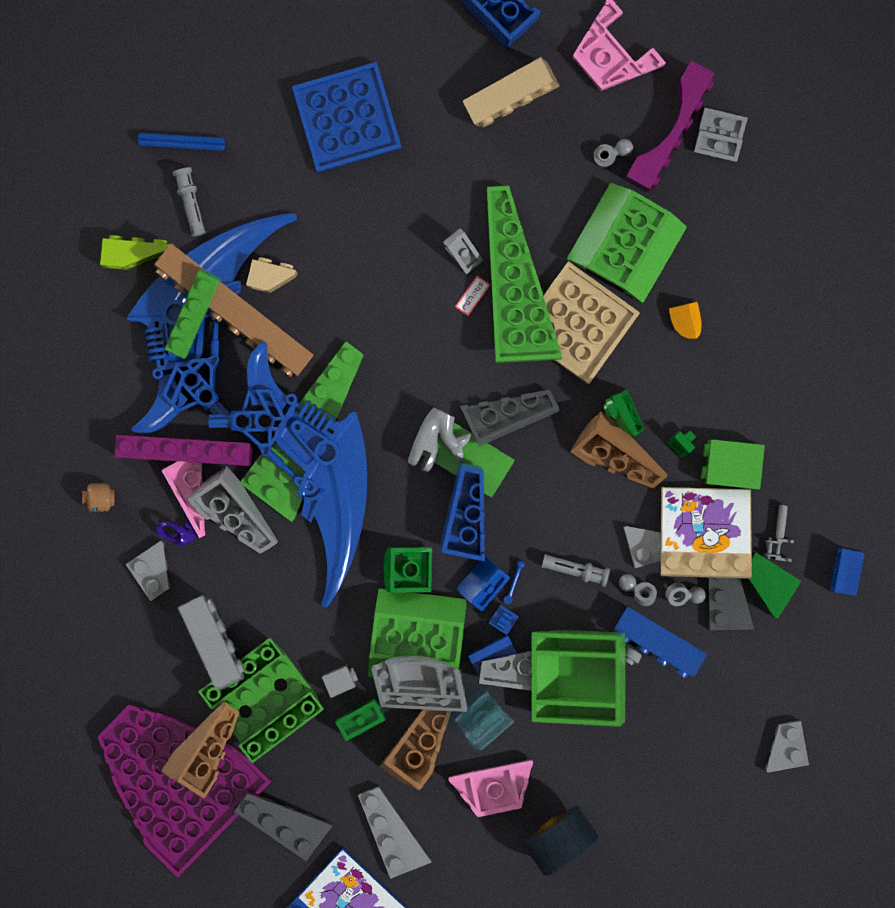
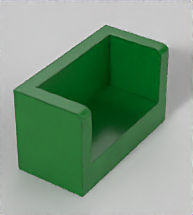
(360, 719)

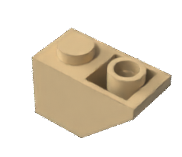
(269, 277)

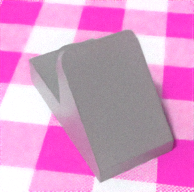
(462, 251)

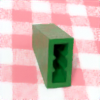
(771, 584)

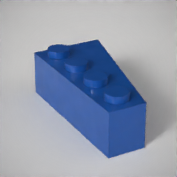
(503, 18)
(464, 522)
(661, 643)

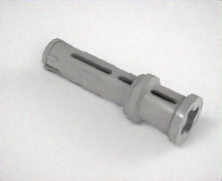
(187, 191)
(586, 572)

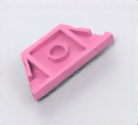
(494, 788)

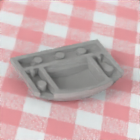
(419, 684)

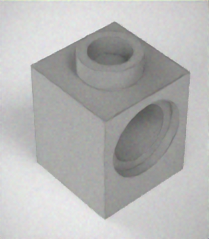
(340, 680)

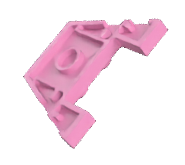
(605, 58)

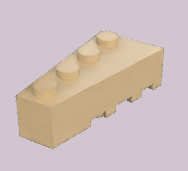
(511, 92)

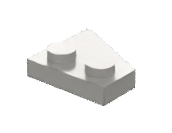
(643, 545)
(151, 571)
(788, 748)

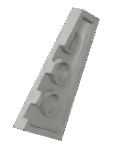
(394, 840)

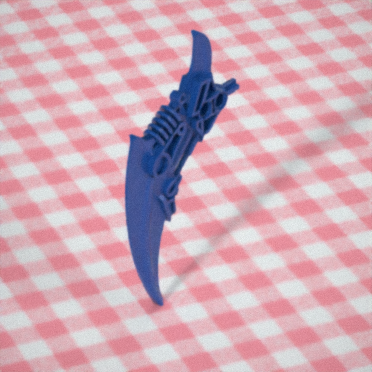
(163, 303)
(334, 463)

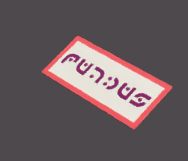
(472, 295)

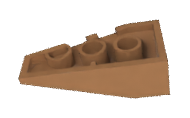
(612, 448)
(416, 751)
(198, 756)

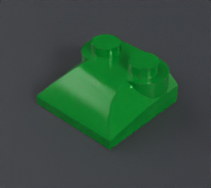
(624, 413)
(408, 569)

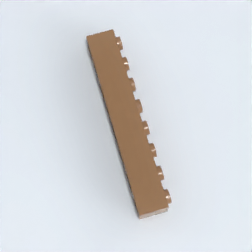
(237, 313)

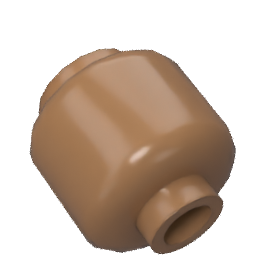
(98, 497)

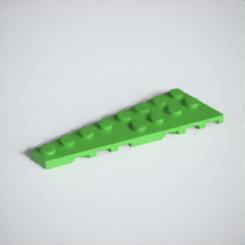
(519, 309)

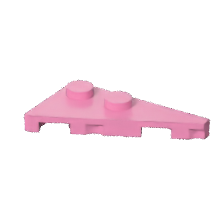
(184, 481)

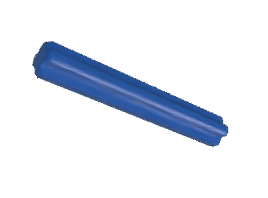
(181, 141)

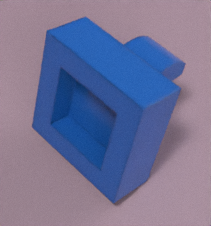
(503, 619)

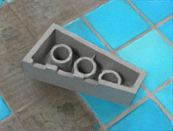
(212, 642)

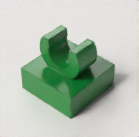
(682, 443)

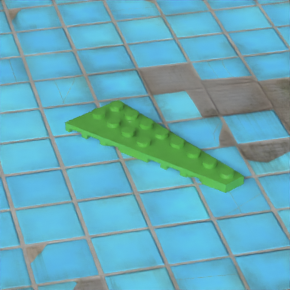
(329, 393)

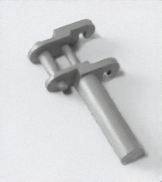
(780, 532)

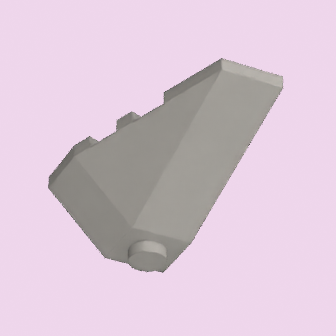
(230, 506)

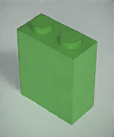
(733, 464)

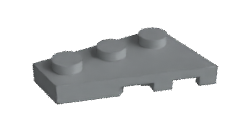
(508, 671)

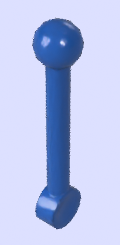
(508, 599)

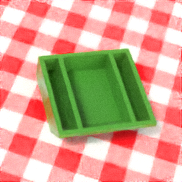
(578, 677)

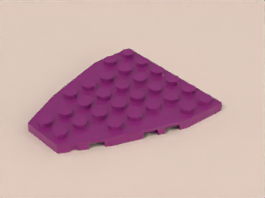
(169, 816)

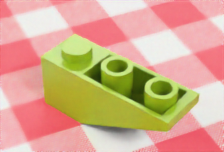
(127, 254)

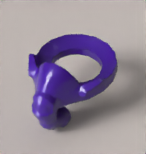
(182, 537)

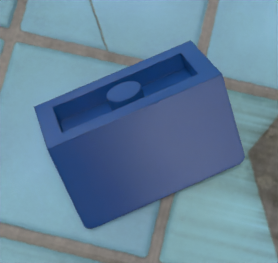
(847, 571)
(482, 583)
(497, 648)

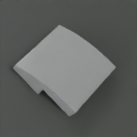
(720, 134)

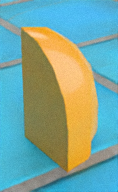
(687, 320)

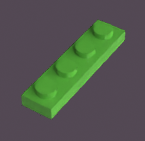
(192, 313)

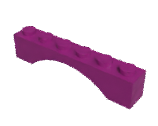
(691, 88)
(183, 450)

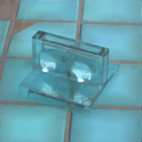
(484, 721)

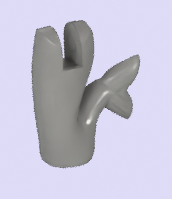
(426, 440)

